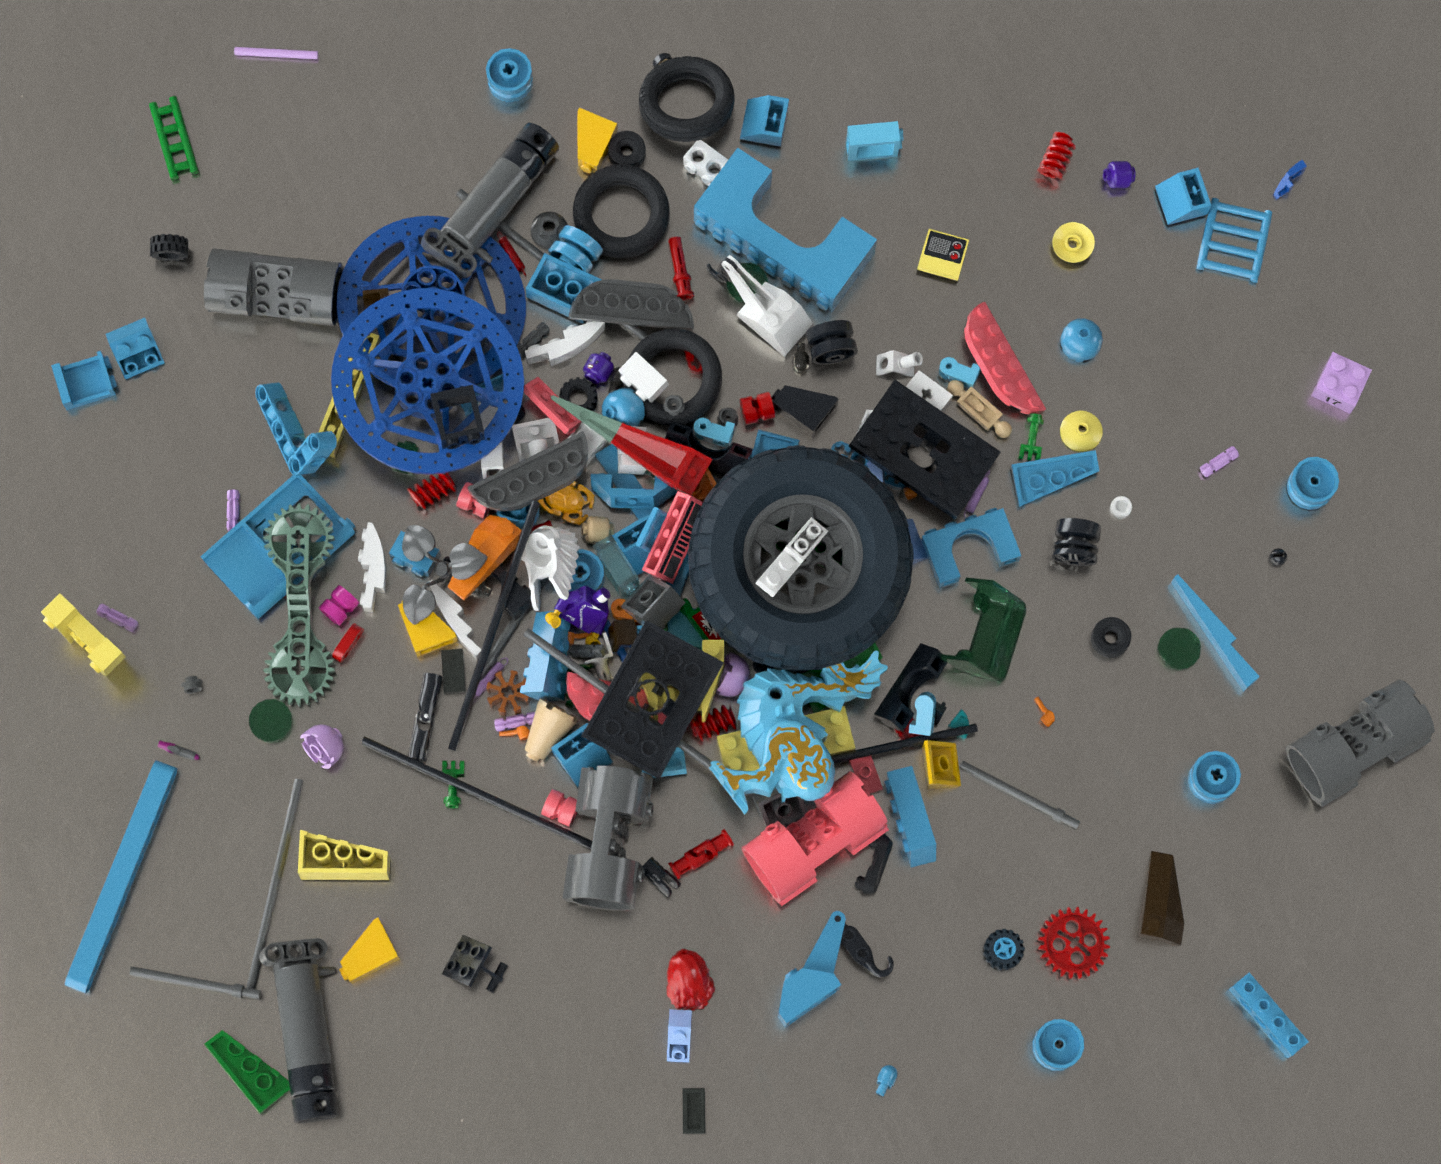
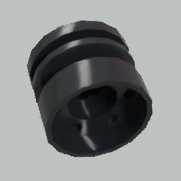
(1076, 542)

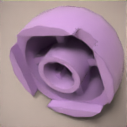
(733, 676)
(323, 744)

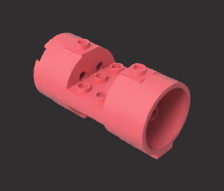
(787, 856)

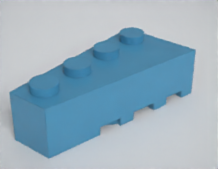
(545, 673)
(911, 816)

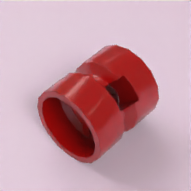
(757, 408)

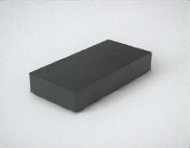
(453, 671)
(693, 1110)

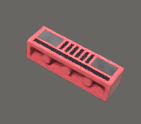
(673, 538)

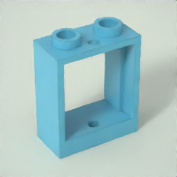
(873, 140)

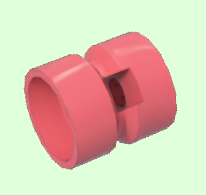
(467, 502)
(560, 807)

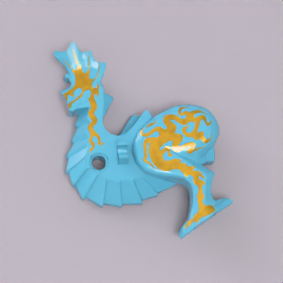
(785, 740)

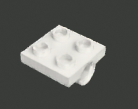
(534, 437)

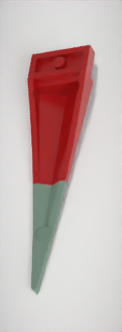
(667, 460)

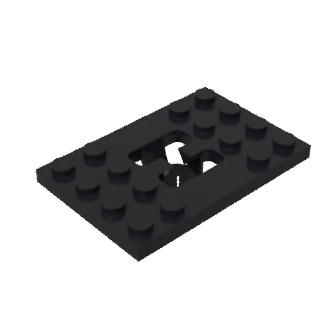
(956, 471)
(672, 664)

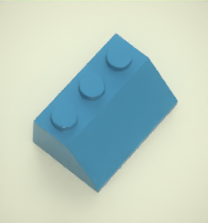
(557, 284)

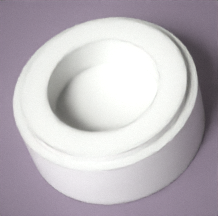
(1121, 507)

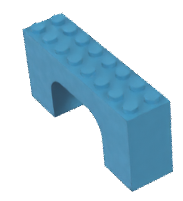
(817, 272)

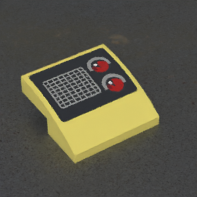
(943, 254)

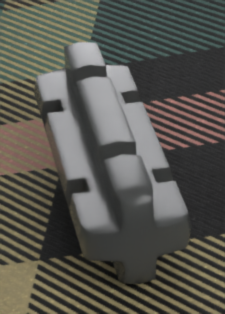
(532, 338)
(588, 651)

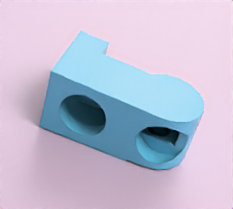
(952, 370)
(714, 433)
(925, 718)

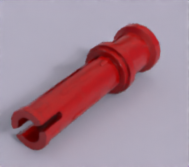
(681, 277)

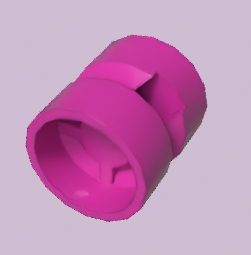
(339, 605)

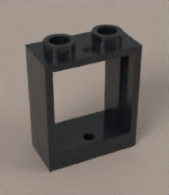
(452, 398)

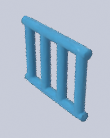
(1261, 236)

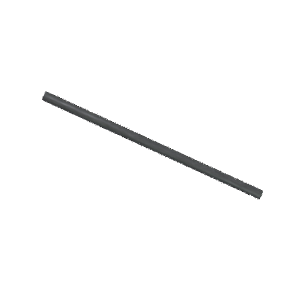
(275, 881)

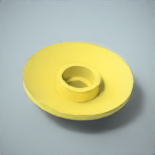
(1077, 234)
(1078, 440)

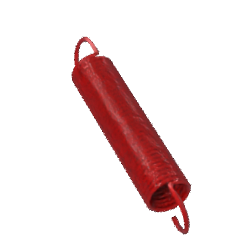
(506, 245)

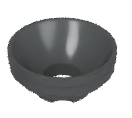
(540, 236)

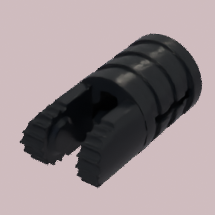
(655, 874)

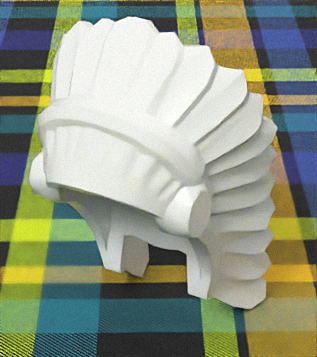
(550, 554)

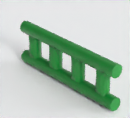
(168, 149)

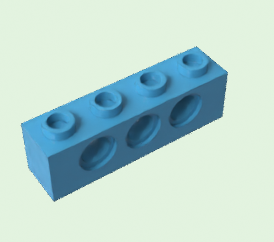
(1268, 1015)

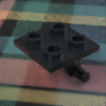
(468, 961)

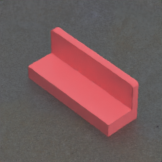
(541, 396)

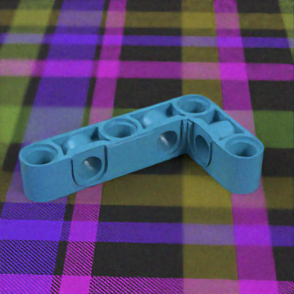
(300, 453)

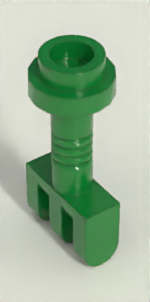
(1034, 421)
(452, 801)

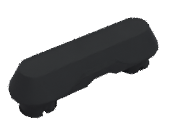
(882, 850)

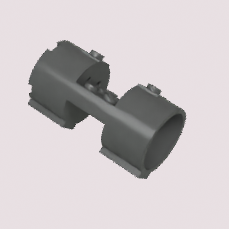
(272, 286)
(1388, 725)
(605, 876)

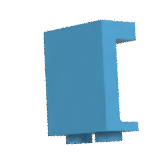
(84, 381)

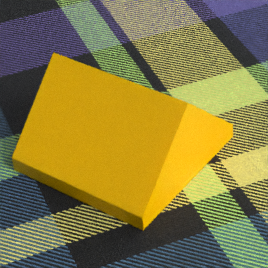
(941, 764)

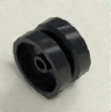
(831, 342)

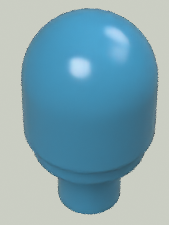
(886, 1079)

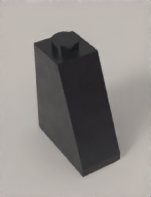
(804, 407)

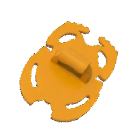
(569, 502)

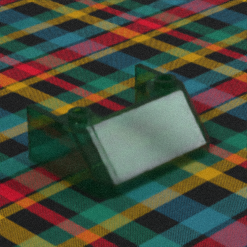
(995, 632)

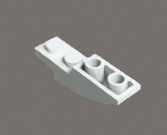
(559, 350)
(791, 557)
(372, 559)

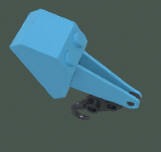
(817, 980)

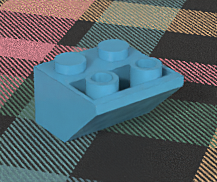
(765, 120)
(1183, 196)
(134, 348)
(626, 541)
(579, 752)

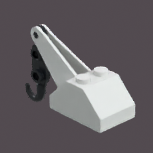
(768, 311)

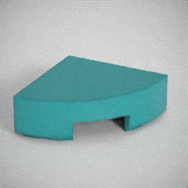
(959, 720)

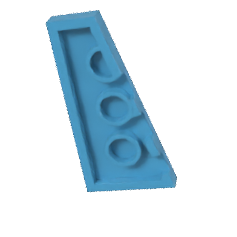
(1048, 475)

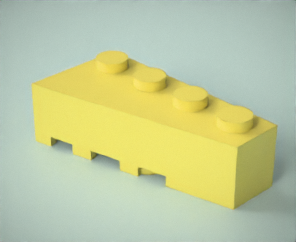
(339, 860)

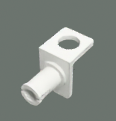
(898, 363)
(601, 663)

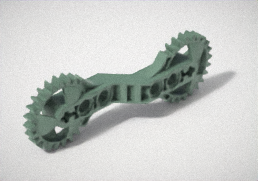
(299, 604)

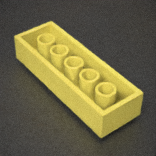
(736, 754)

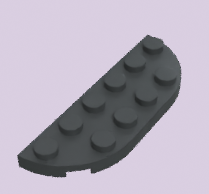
(632, 305)
(534, 476)

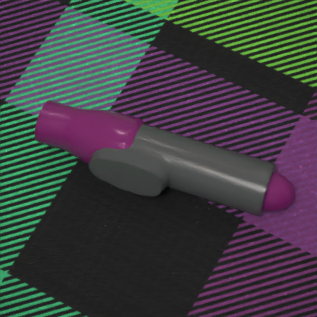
(173, 748)

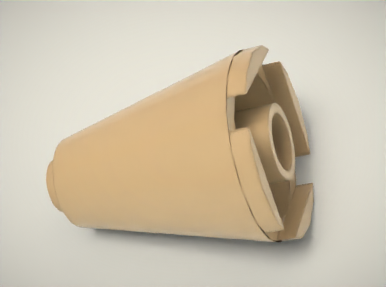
(547, 729)

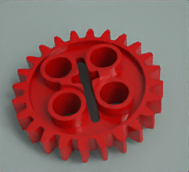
(1085, 927)

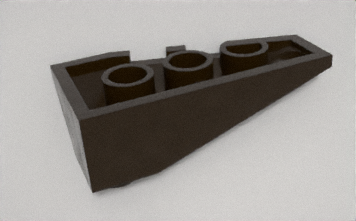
(1161, 906)

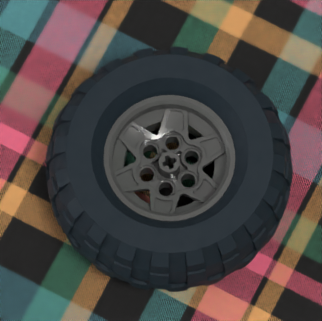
(801, 628)

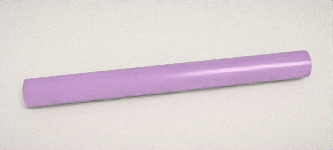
(280, 53)

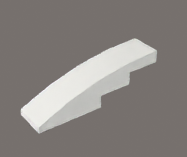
(452, 612)

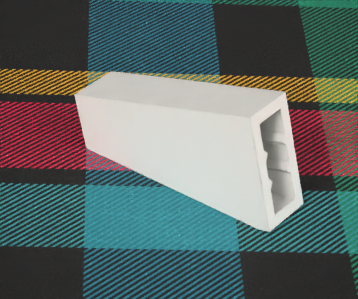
(493, 461)

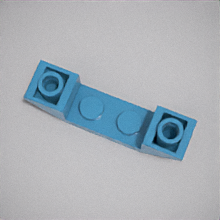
(630, 498)

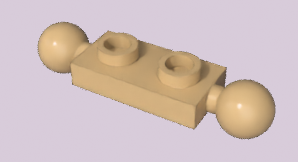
(979, 408)

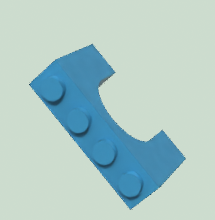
(991, 526)

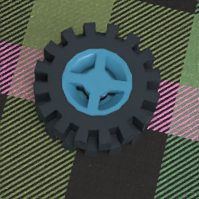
(1010, 945)

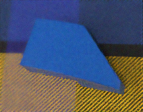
(1286, 183)

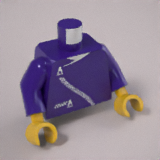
(583, 609)

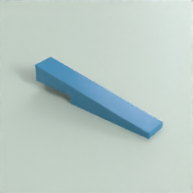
(1217, 634)

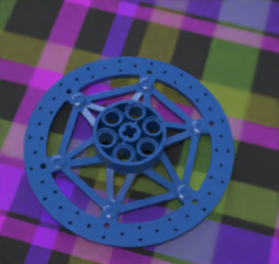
(396, 232)
(434, 361)

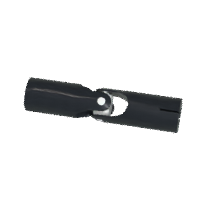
(427, 702)

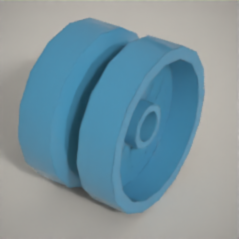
(509, 75)
(576, 248)
(1324, 480)
(592, 571)
(1202, 781)
(1044, 1045)

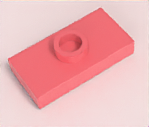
(866, 772)

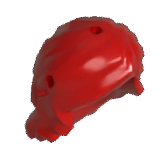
(689, 981)

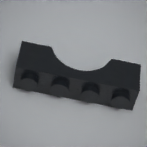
(722, 460)
(519, 597)
(923, 666)

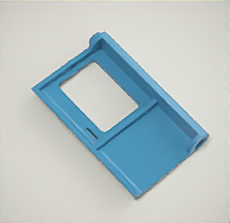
(241, 555)

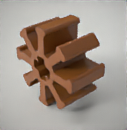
(505, 686)

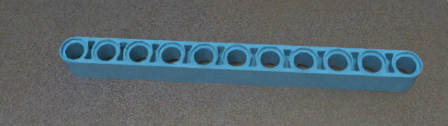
(121, 877)

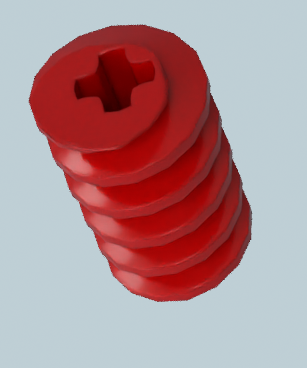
(1057, 156)
(433, 489)
(713, 723)

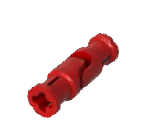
(697, 856)

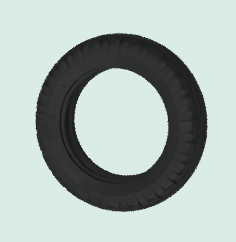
(680, 69)
(629, 176)
(711, 367)

